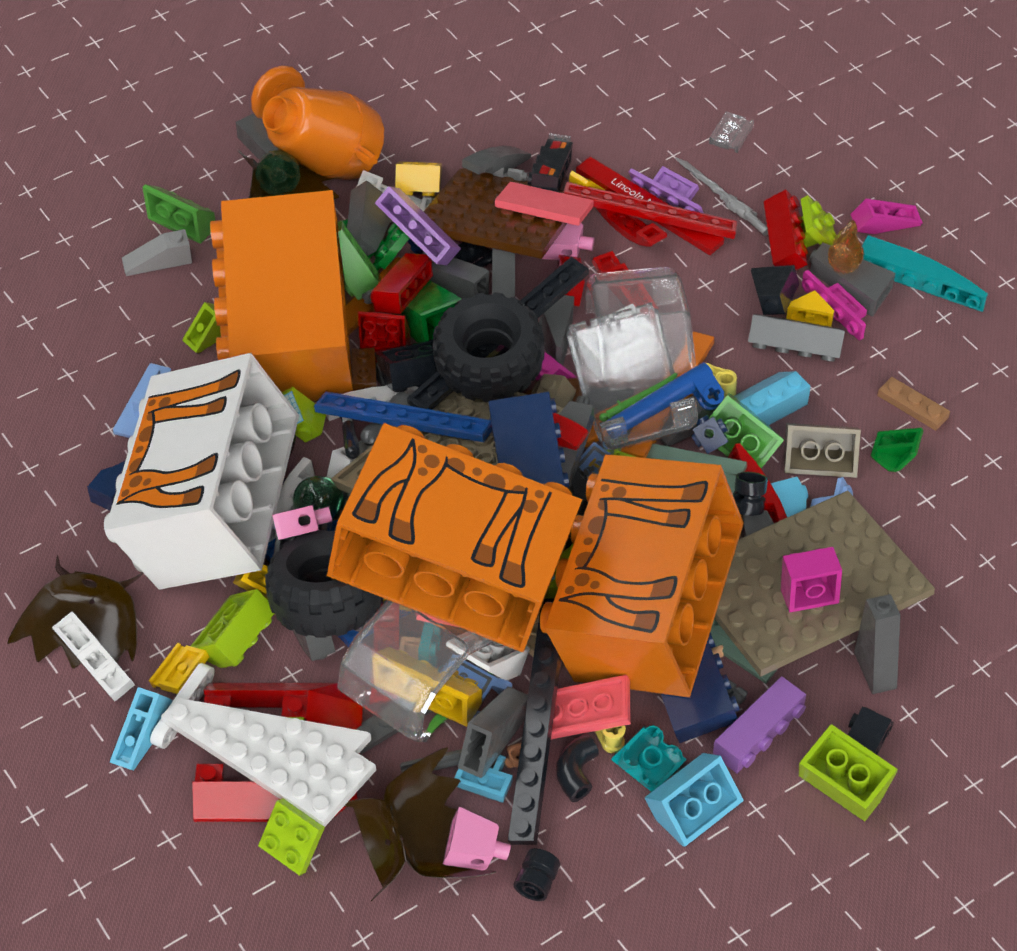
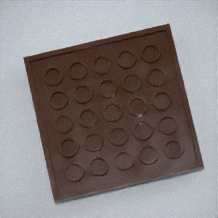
(469, 214)

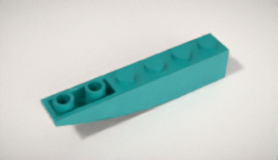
(924, 273)

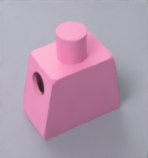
(569, 243)
(288, 524)
(473, 842)

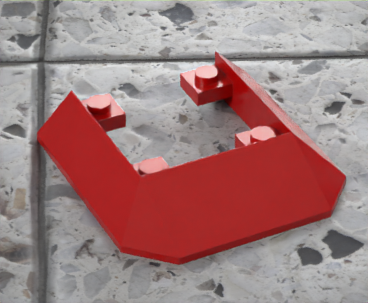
(245, 800)

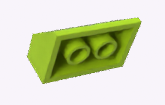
(235, 628)
(847, 772)

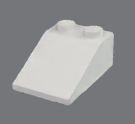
(500, 660)

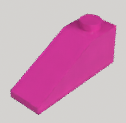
(883, 216)

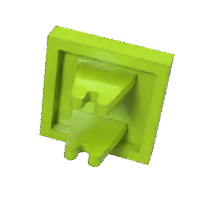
(816, 223)
(291, 836)

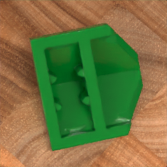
(896, 447)

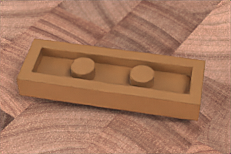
(913, 403)

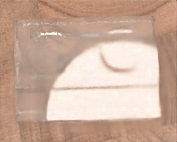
(731, 131)

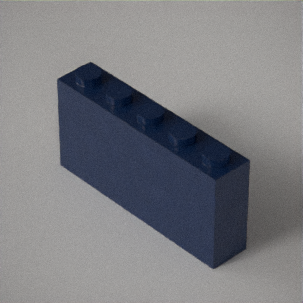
(528, 436)
(709, 702)

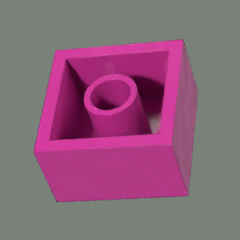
(811, 579)

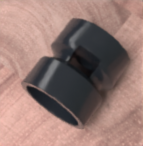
(749, 492)
(537, 874)

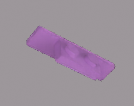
(669, 185)

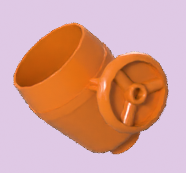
(319, 127)

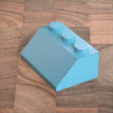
(776, 396)
(694, 798)

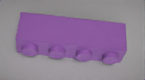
(417, 225)
(760, 724)

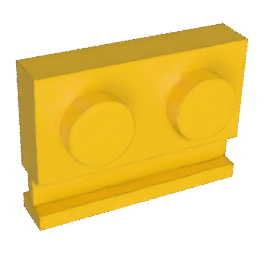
(178, 667)

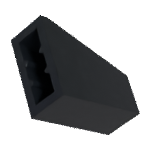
(775, 287)

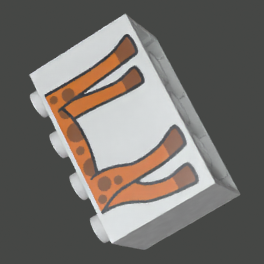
(203, 473)

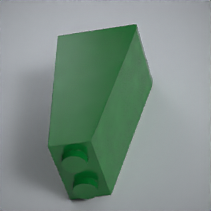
(427, 309)

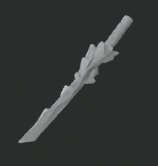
(731, 201)

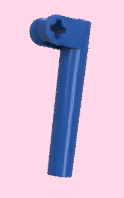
(697, 381)

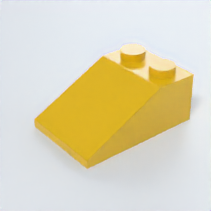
(418, 177)

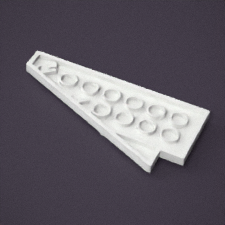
(292, 758)

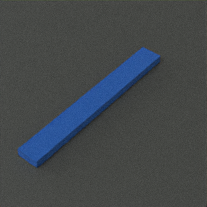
(397, 414)

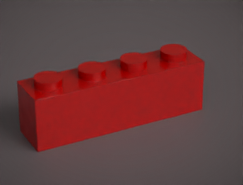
(785, 230)
(402, 283)

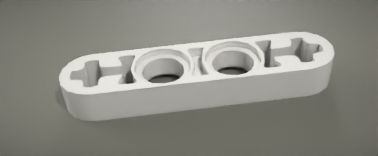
(192, 690)

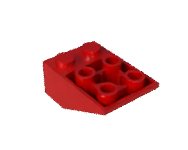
(382, 331)

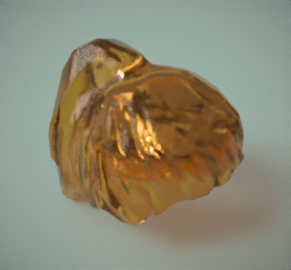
(846, 250)

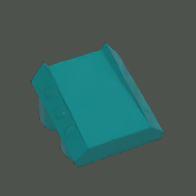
(649, 758)

